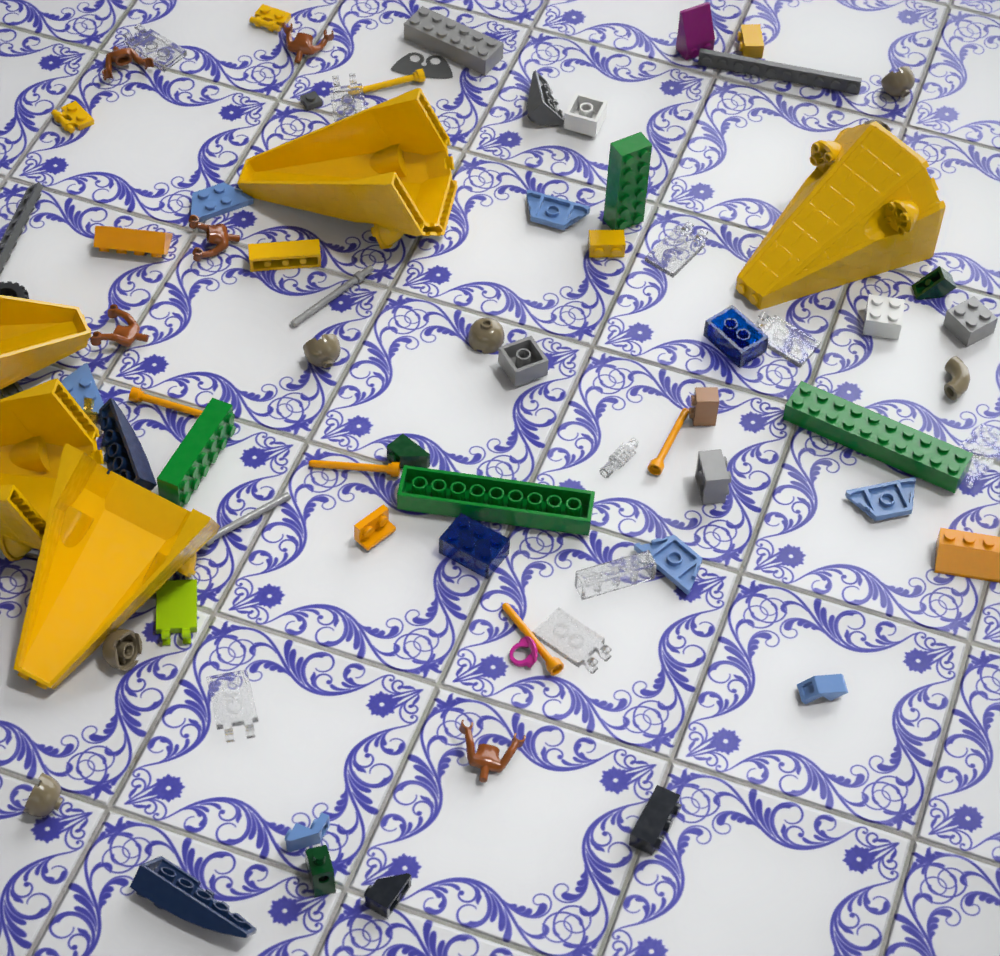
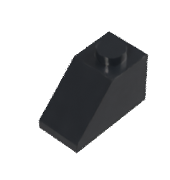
(387, 893)

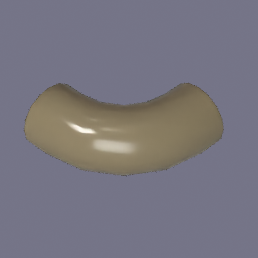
(960, 378)

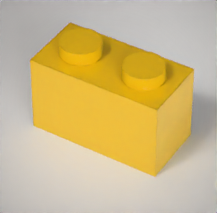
(751, 40)
(606, 243)

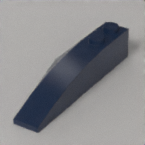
(123, 448)
(182, 896)

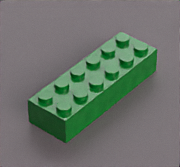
(627, 181)
(197, 452)

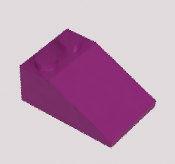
(695, 31)

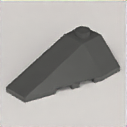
(541, 104)

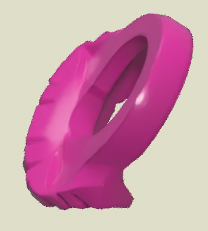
(526, 642)

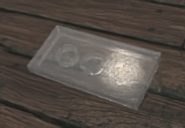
(985, 447)

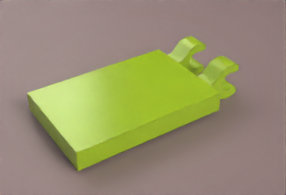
(176, 610)

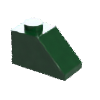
(934, 284)
(407, 453)

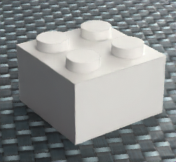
(585, 114)
(883, 317)

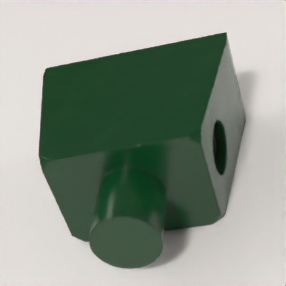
(318, 865)

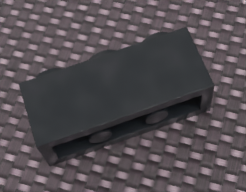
(655, 820)

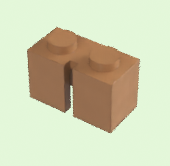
(704, 406)

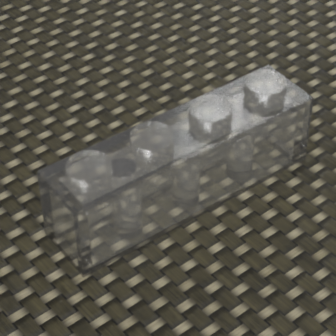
(615, 575)

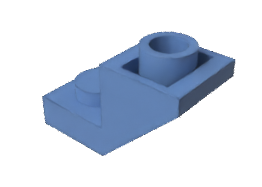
(829, 686)
(303, 837)

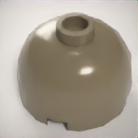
(899, 83)
(486, 335)
(322, 351)
(122, 648)
(44, 797)

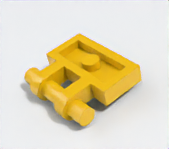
(270, 18)
(77, 116)

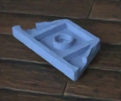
(218, 201)
(554, 211)
(82, 385)
(885, 499)
(674, 560)

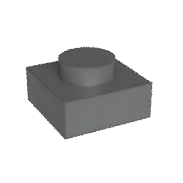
(311, 100)

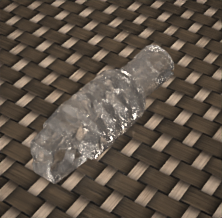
(619, 457)

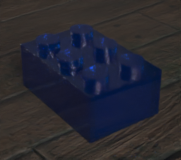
(735, 336)
(474, 545)

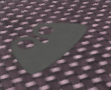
(407, 67)

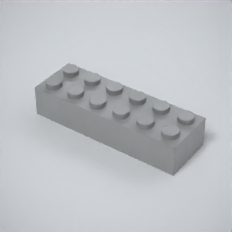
(453, 40)

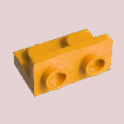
(373, 528)

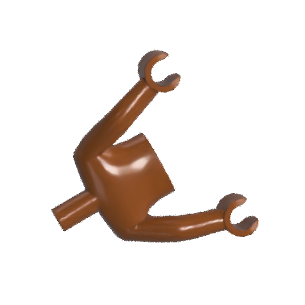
(302, 43)
(123, 57)
(215, 234)
(122, 334)
(487, 755)

